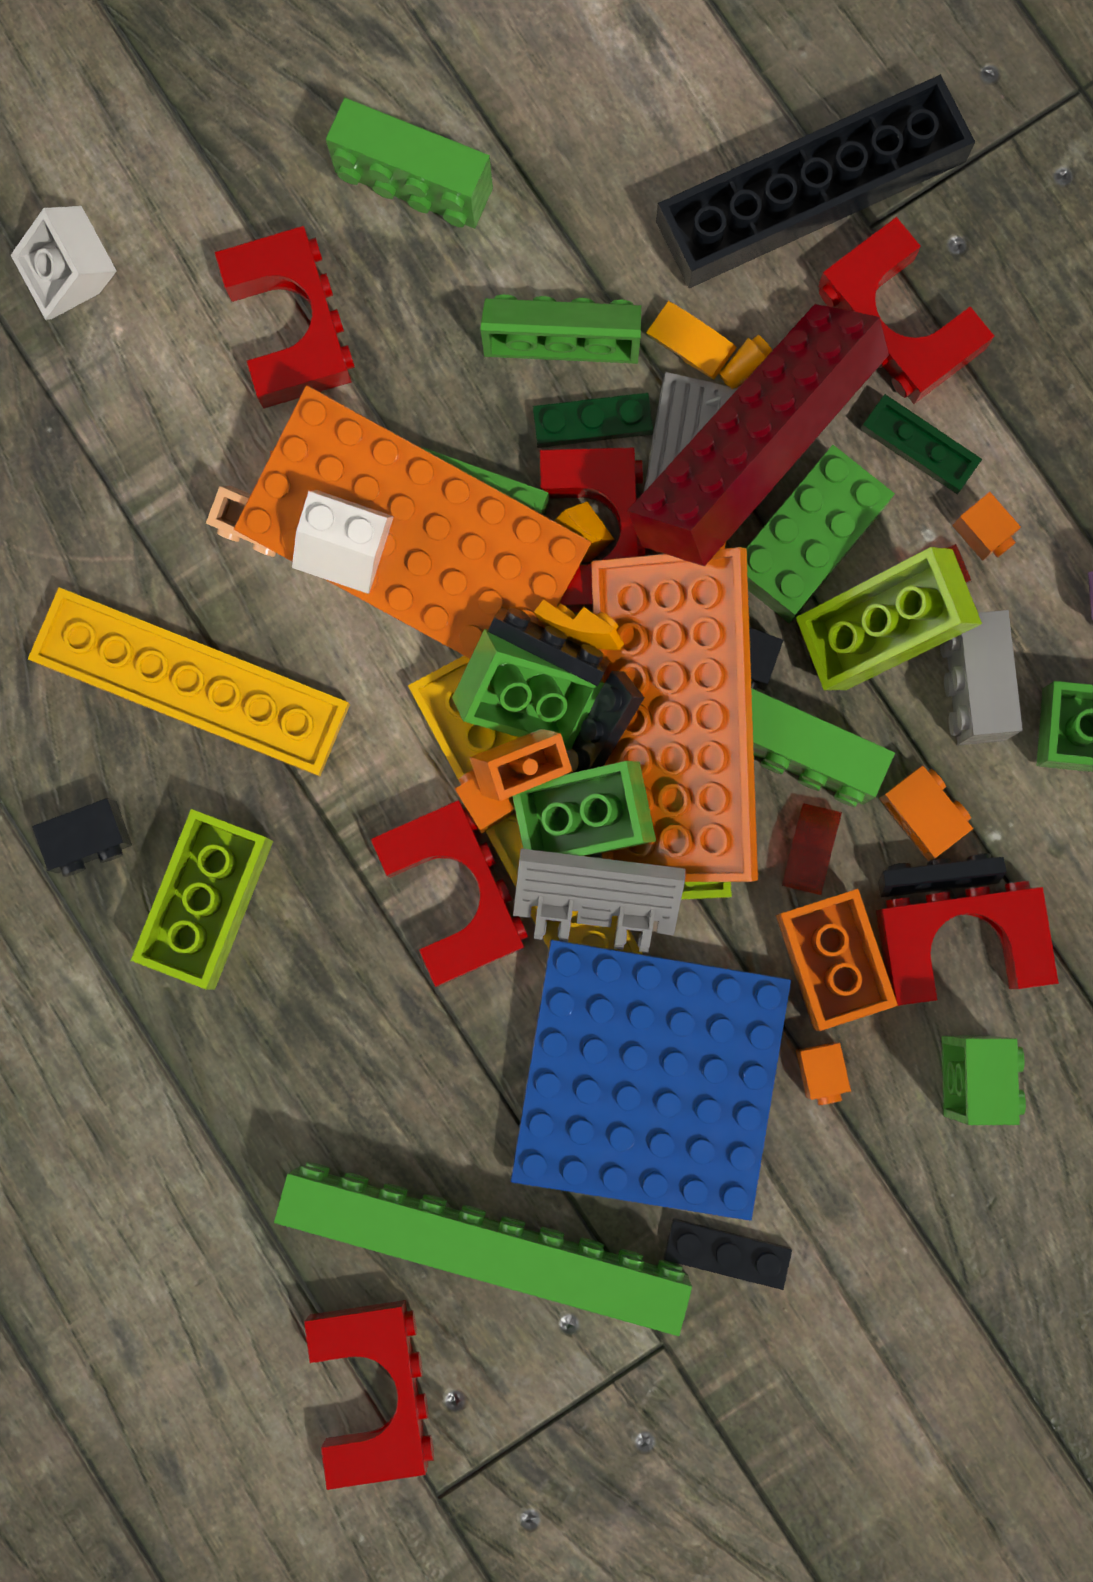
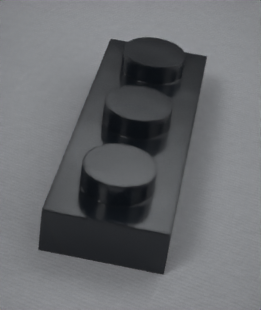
(549, 645)
(605, 723)
(941, 875)
(728, 1254)

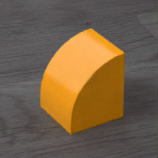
(586, 523)

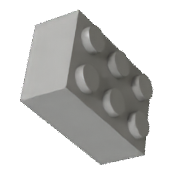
(983, 682)

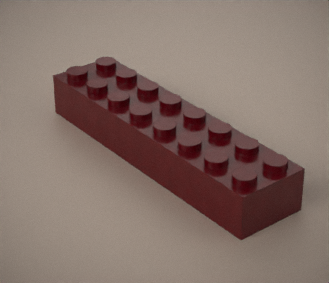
(758, 434)

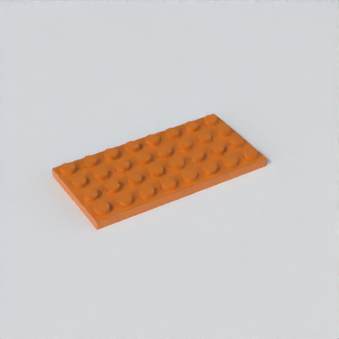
(453, 539)
(695, 726)

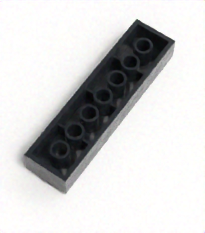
(814, 181)

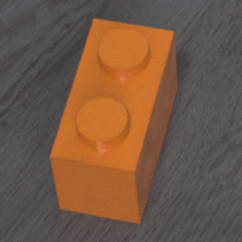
(521, 764)
(927, 812)

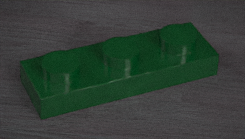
(593, 420)
(921, 444)

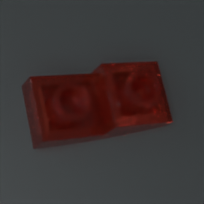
(812, 849)

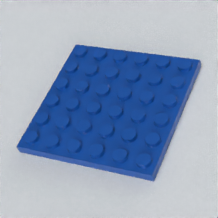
(650, 1080)

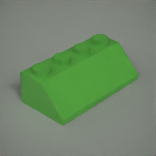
(561, 329)

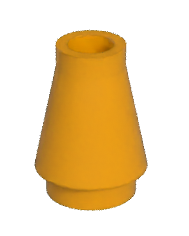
(745, 361)

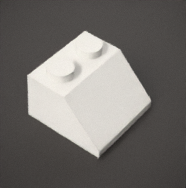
(62, 260)
(340, 540)

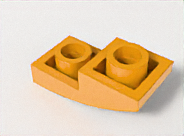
(691, 340)
(581, 629)

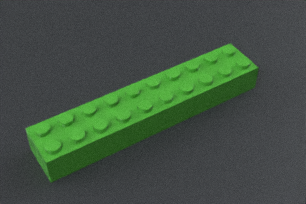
(485, 1248)

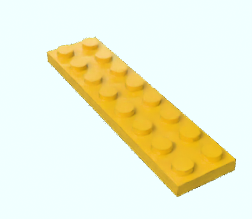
(189, 681)

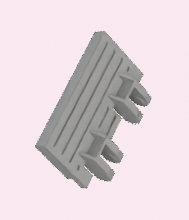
(682, 412)
(598, 891)

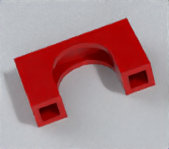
(289, 264)
(913, 362)
(600, 475)
(450, 835)
(1015, 916)
(398, 1446)

